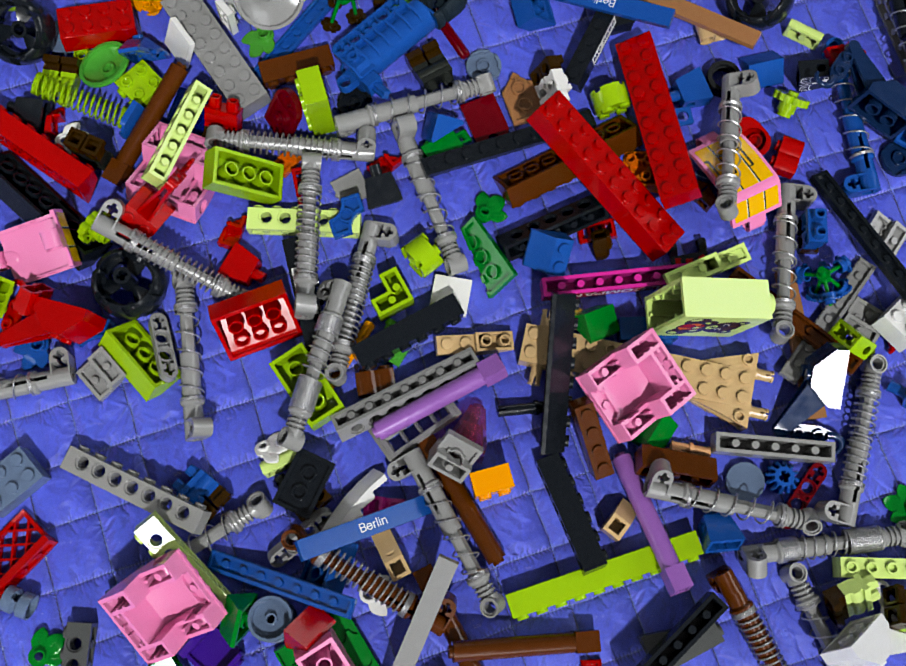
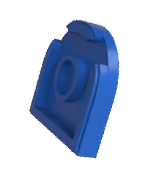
(130, 118)

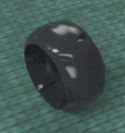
(758, 17)
(37, 33)
(145, 300)

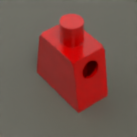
(242, 266)

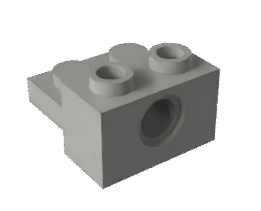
(454, 455)

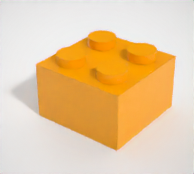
(491, 481)

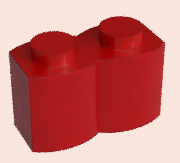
(786, 156)
(27, 296)

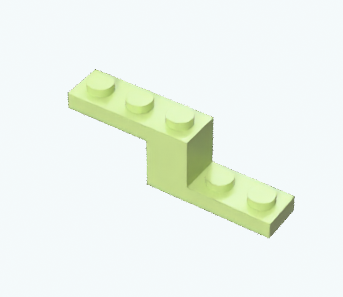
(711, 264)

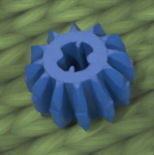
(789, 477)

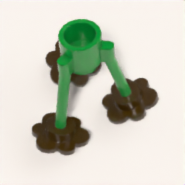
(354, 16)

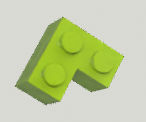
(396, 296)

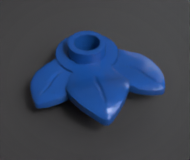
(33, 355)

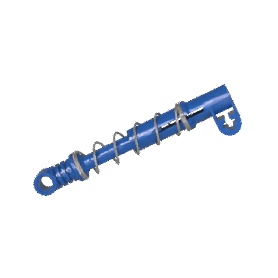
(857, 140)

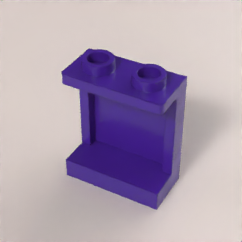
(211, 650)

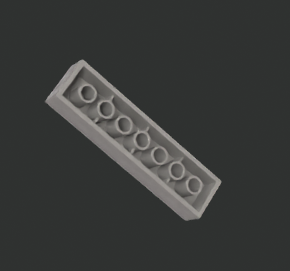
(219, 55)

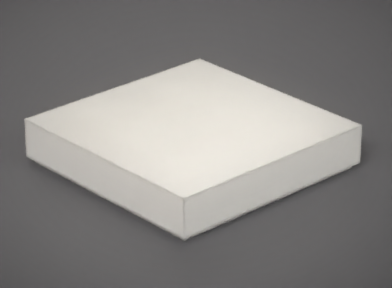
(179, 42)
(447, 285)

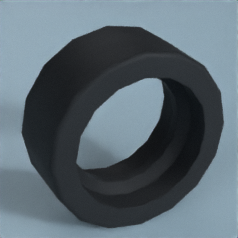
(725, 66)

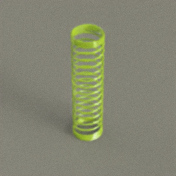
(40, 82)

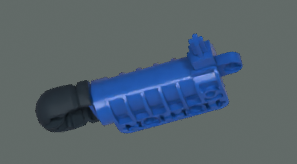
(388, 40)

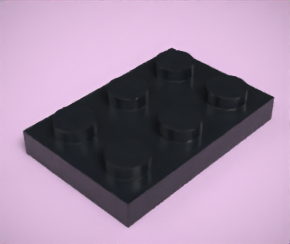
(304, 483)

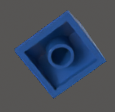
(768, 66)
(438, 126)

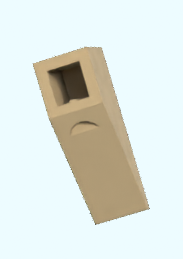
(391, 555)

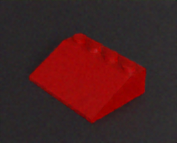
(254, 320)

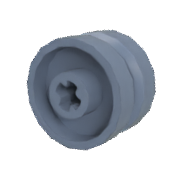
(261, 614)

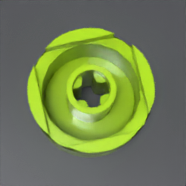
(610, 99)
(422, 255)

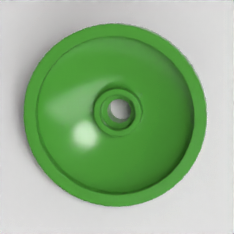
(103, 65)

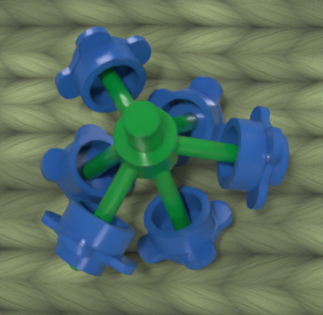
(823, 274)

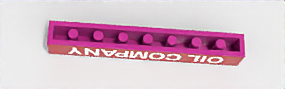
(607, 282)

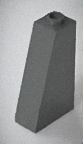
(708, 640)

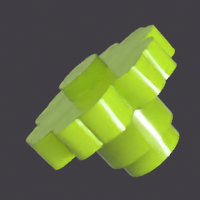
(789, 102)
(85, 232)

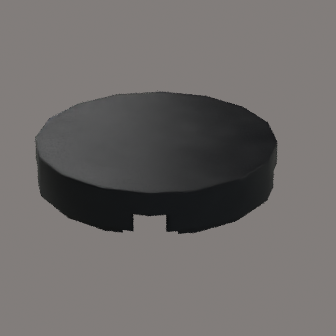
(352, 101)

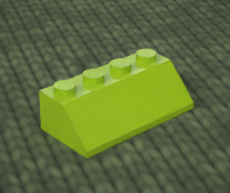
(134, 353)

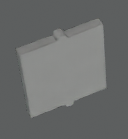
(350, 184)

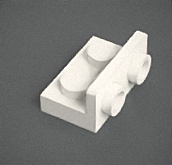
(227, 15)

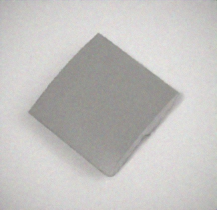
(890, 231)
(862, 316)
(101, 374)

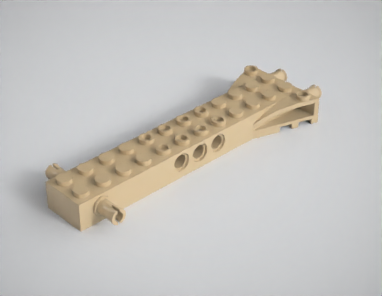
(721, 384)

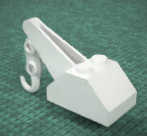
(866, 640)

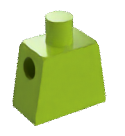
(858, 345)

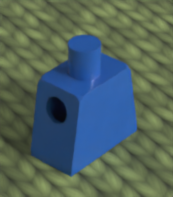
(691, 90)
(719, 533)

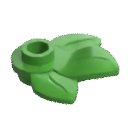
(259, 42)

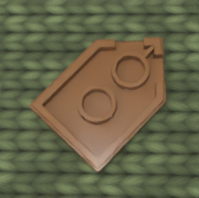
(520, 99)

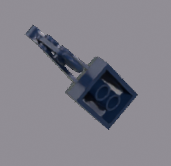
(877, 100)
(822, 385)

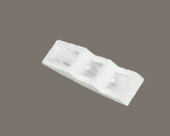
(356, 499)

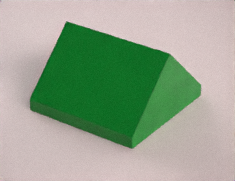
(597, 322)
(657, 433)
(235, 624)

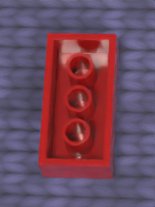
(96, 23)

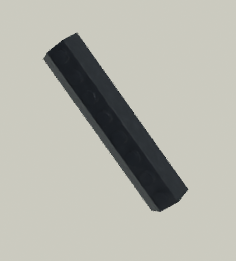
(33, 198)
(558, 371)

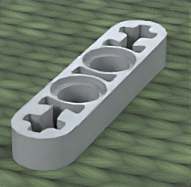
(159, 347)
(278, 550)

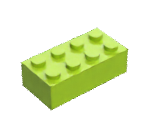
(314, 100)
(242, 175)
(288, 368)

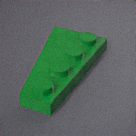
(492, 263)

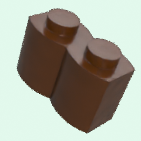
(374, 381)

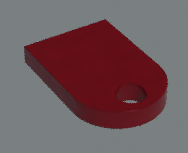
(284, 112)
(484, 118)

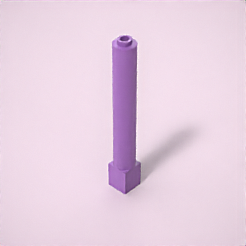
(486, 373)
(673, 572)

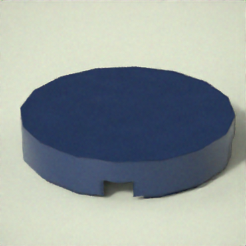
(893, 159)

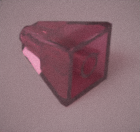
(473, 426)

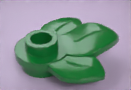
(490, 205)
(897, 504)
(48, 645)

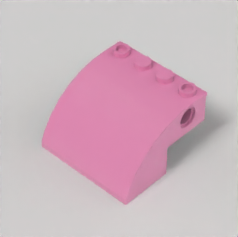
(189, 196)
(635, 385)
(163, 606)

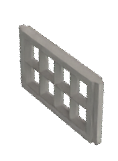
(390, 452)

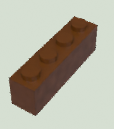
(283, 68)
(591, 437)
(685, 466)

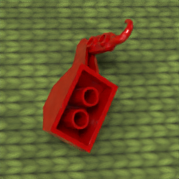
(148, 208)
(49, 321)

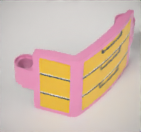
(759, 182)
(39, 248)

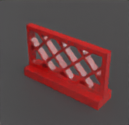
(32, 554)

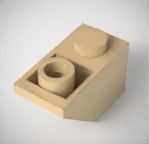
(619, 520)

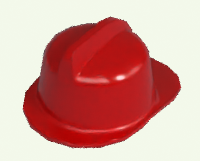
(756, 134)

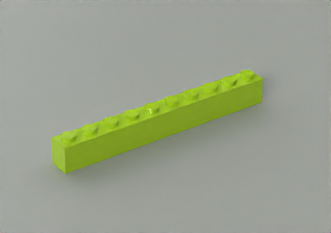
(575, 585)

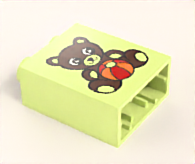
(709, 306)

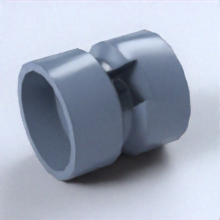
(19, 602)

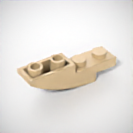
(480, 342)

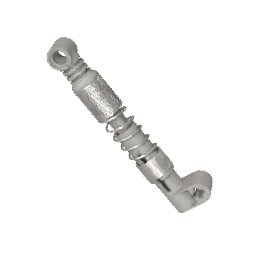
(307, 388)
(791, 549)

